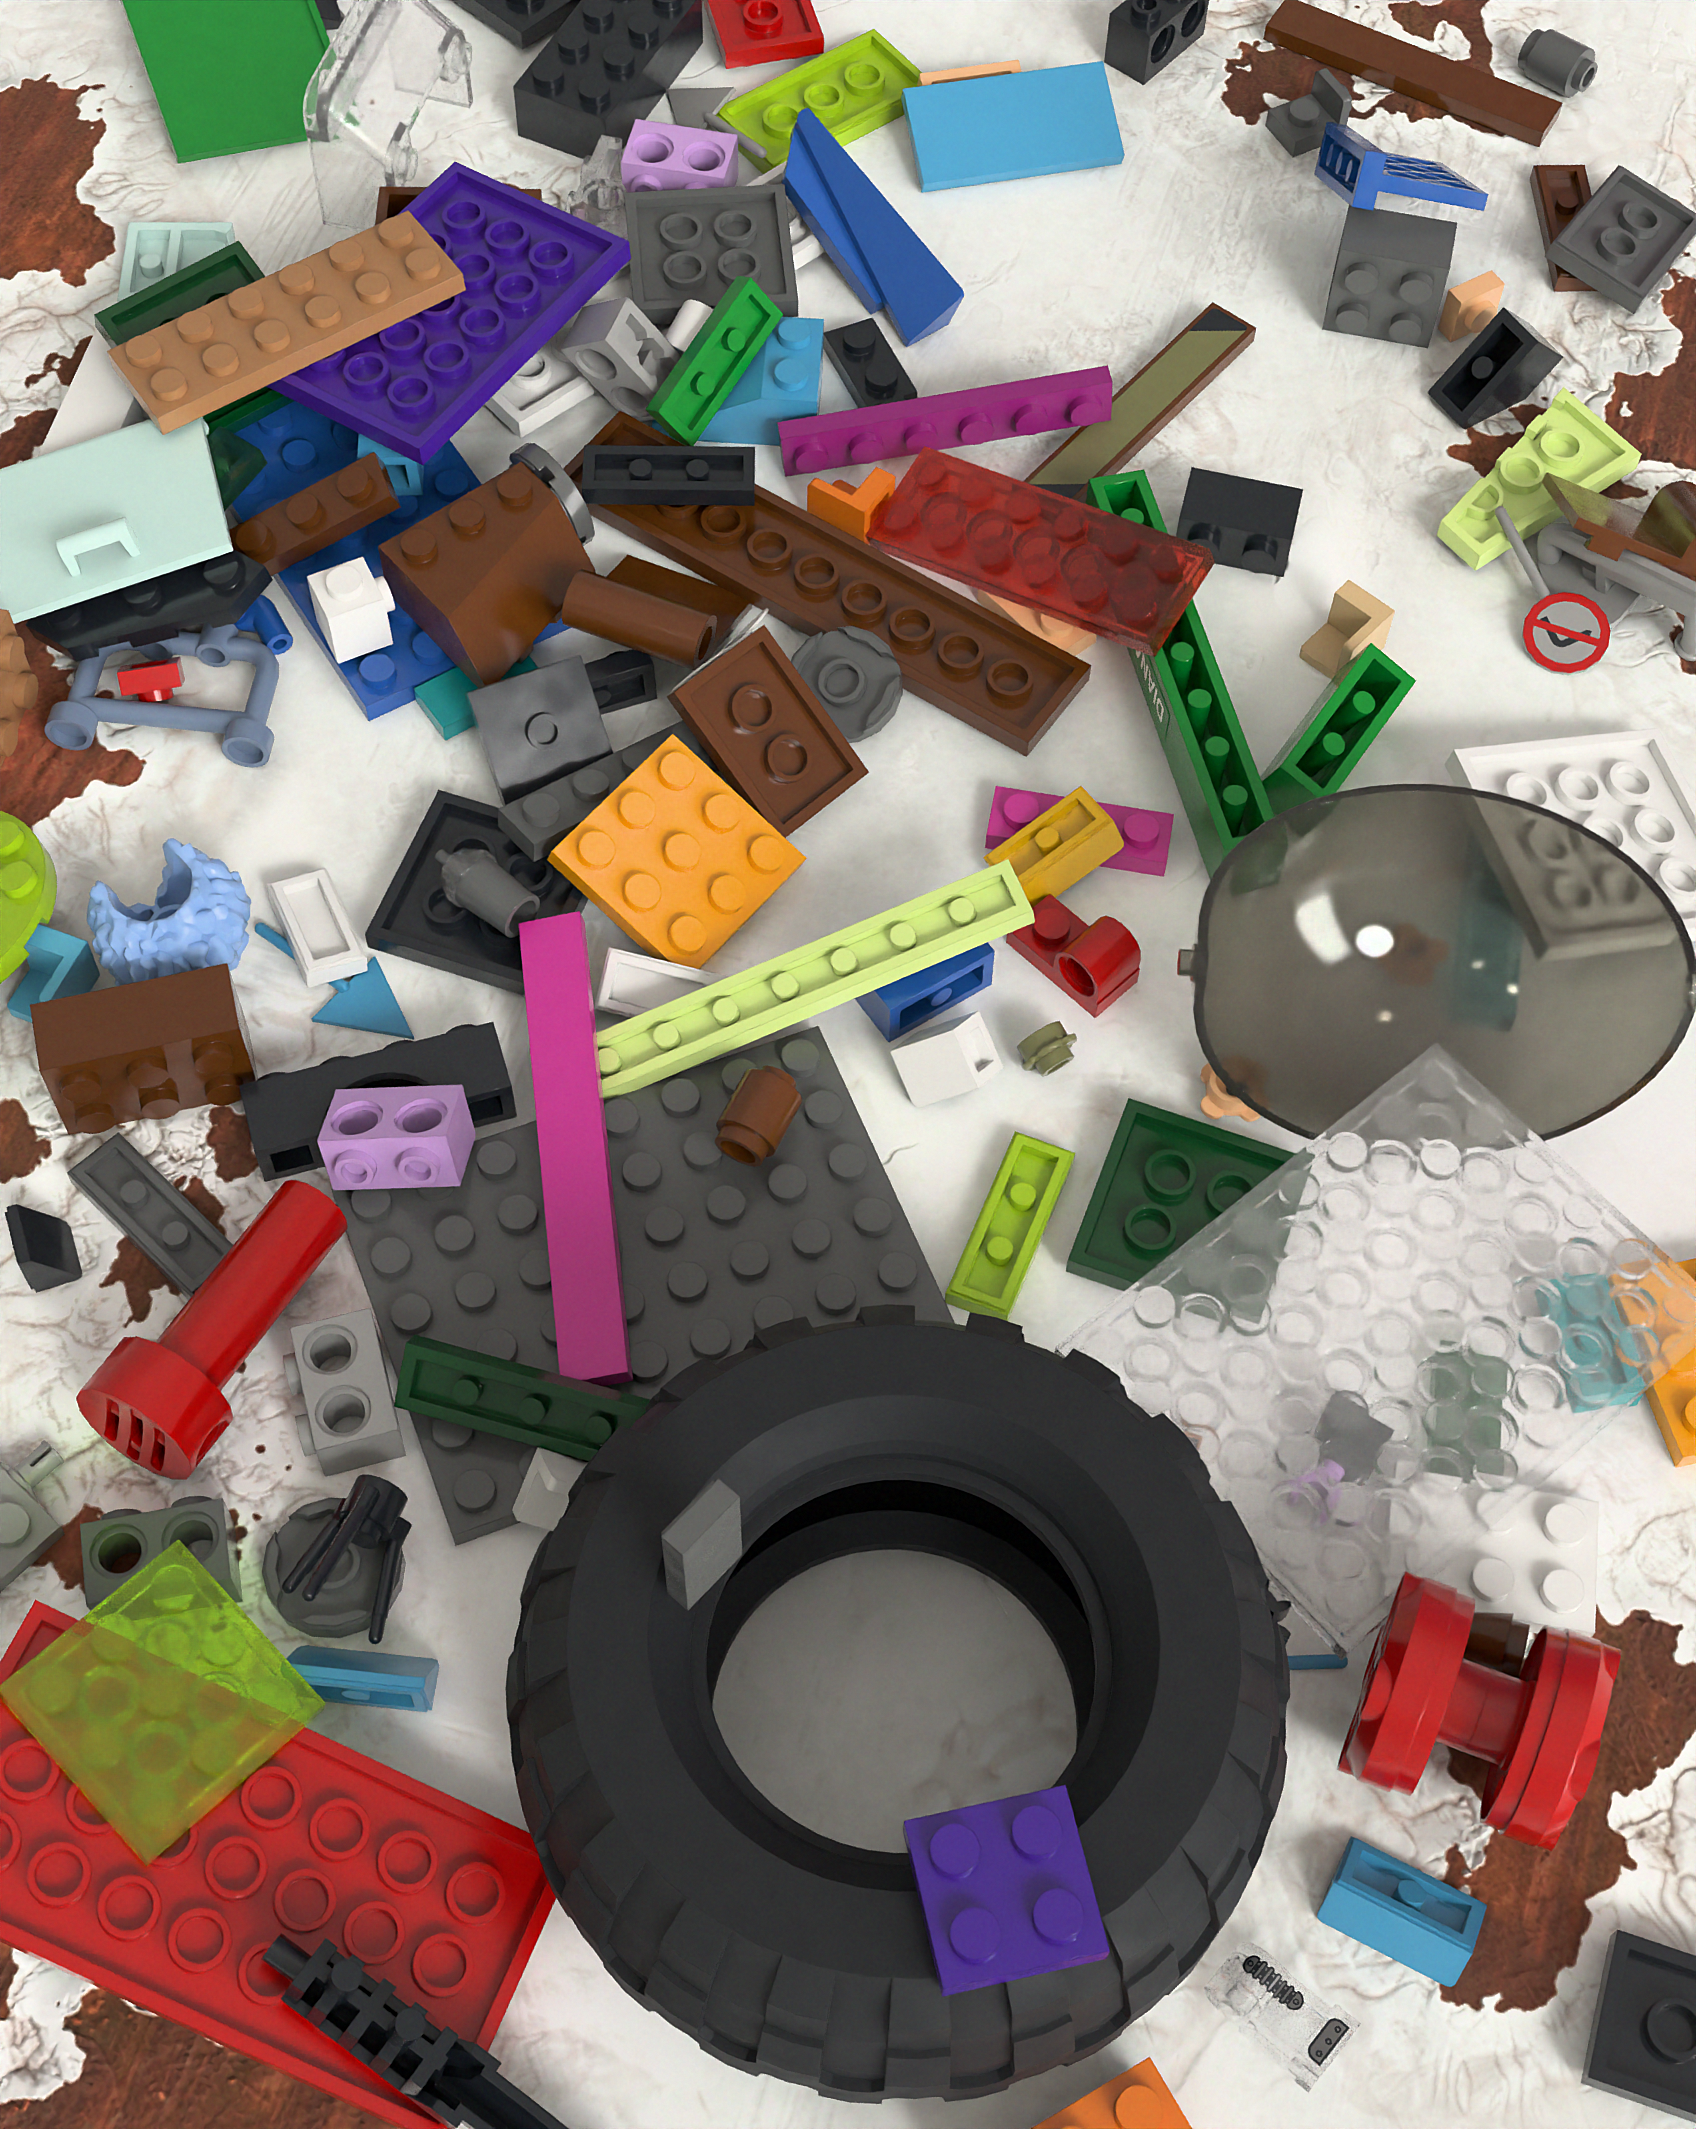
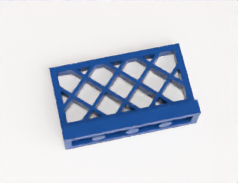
(1360, 169)

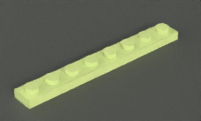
(811, 979)

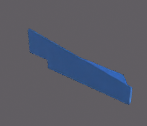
(866, 235)

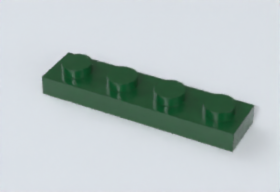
(511, 1398)

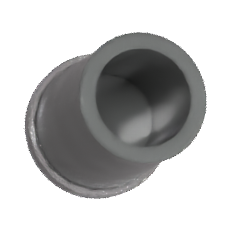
(486, 889)

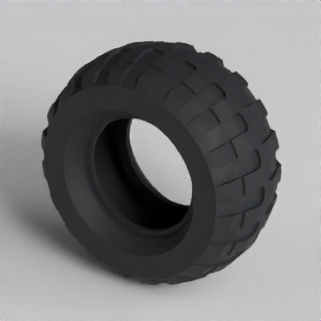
(942, 1445)

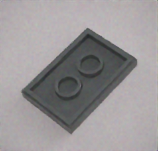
(1624, 239)

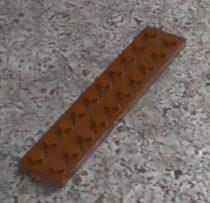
(827, 579)

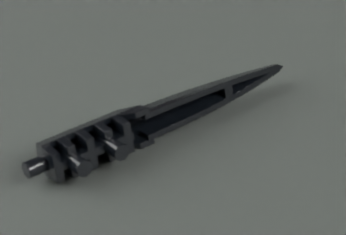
(429, 2066)

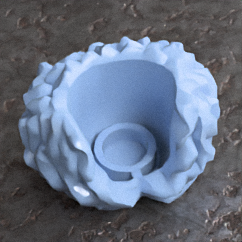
(192, 926)

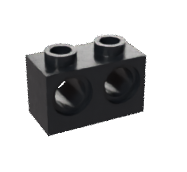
(1151, 34)

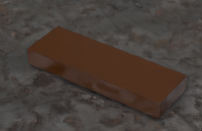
(1558, 197)

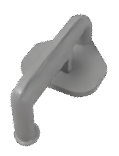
(1615, 584)

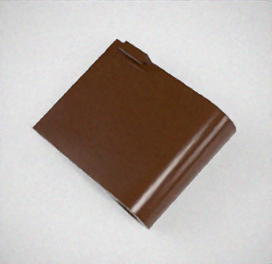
(1661, 533)
(654, 611)

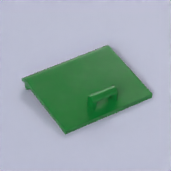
(228, 70)

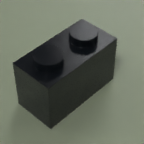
(1240, 520)

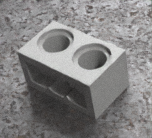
(620, 354)
(354, 1390)

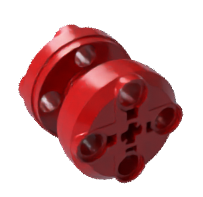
(1532, 1729)

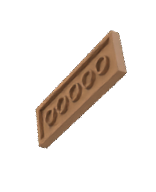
(285, 321)

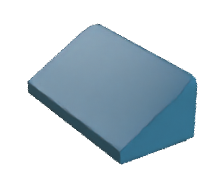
(368, 1677)
(1402, 1912)

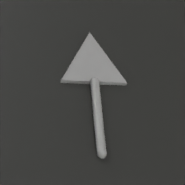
(699, 108)

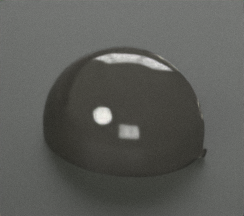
(1428, 919)

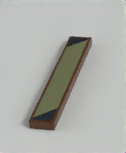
(1146, 403)

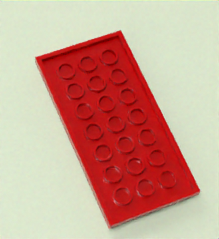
(299, 1849)

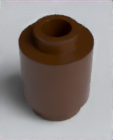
(757, 1115)

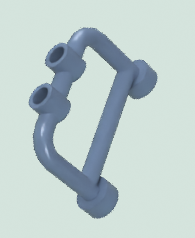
(246, 737)

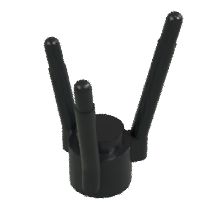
(365, 1519)

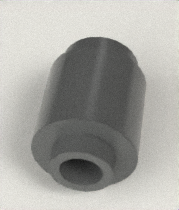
(1558, 62)

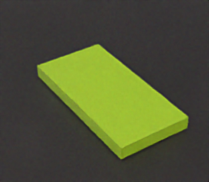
(845, 88)

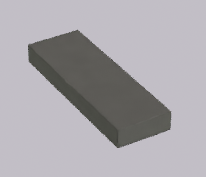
(151, 1213)

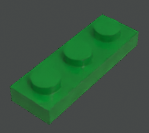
(714, 361)

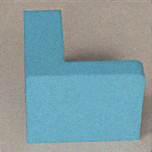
(58, 969)

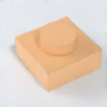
(1471, 306)

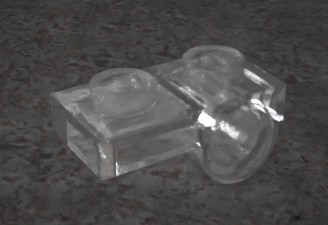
(601, 191)

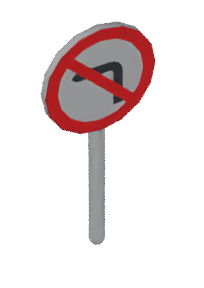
(1563, 629)

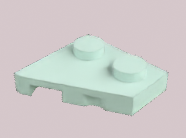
(165, 248)

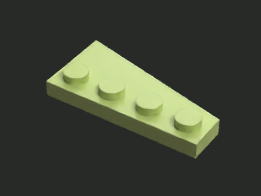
(1563, 442)

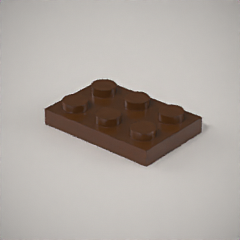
(768, 732)

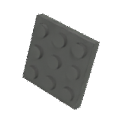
(701, 240)

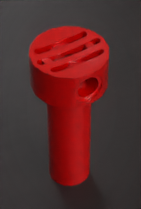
(165, 1396)

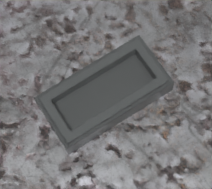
(702, 1543)

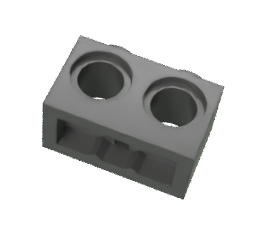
(152, 1533)

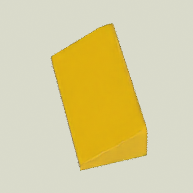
(1060, 846)

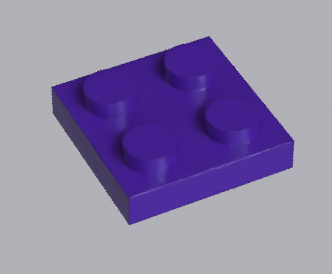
(1004, 1890)

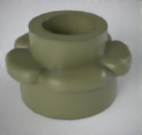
(1047, 1049)

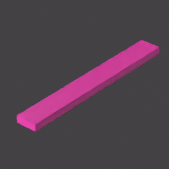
(574, 1152)

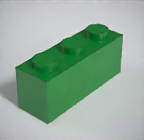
(1336, 730)

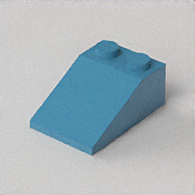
(775, 387)

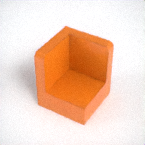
(851, 507)

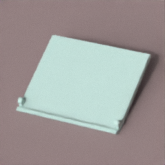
(107, 516)

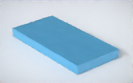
(1012, 126)

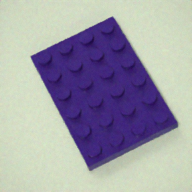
(429, 374)

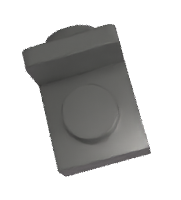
(1302, 122)

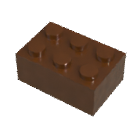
(144, 1049)

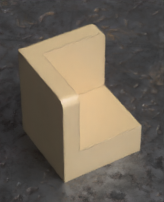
(1352, 624)

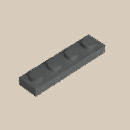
(554, 811)

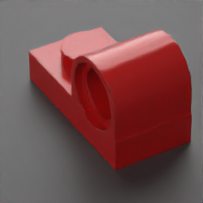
(1084, 961)

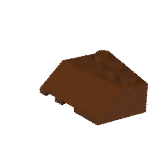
(487, 572)

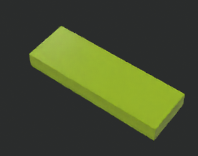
(1010, 1227)

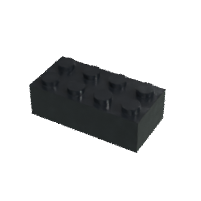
(605, 71)

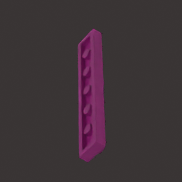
(945, 421)

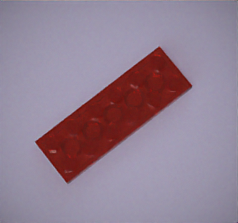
(1041, 550)

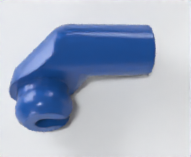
(266, 621)

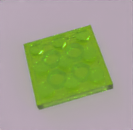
(161, 1701)

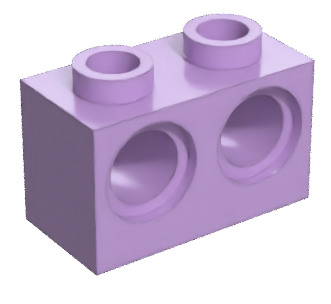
(678, 158)
(397, 1137)

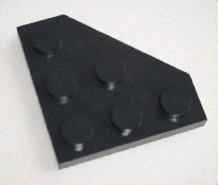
(155, 608)

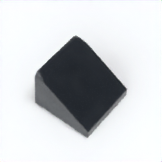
(43, 1248)

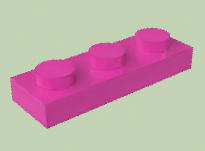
(1143, 831)

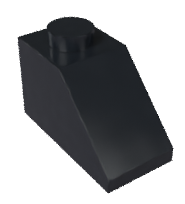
(1495, 370)

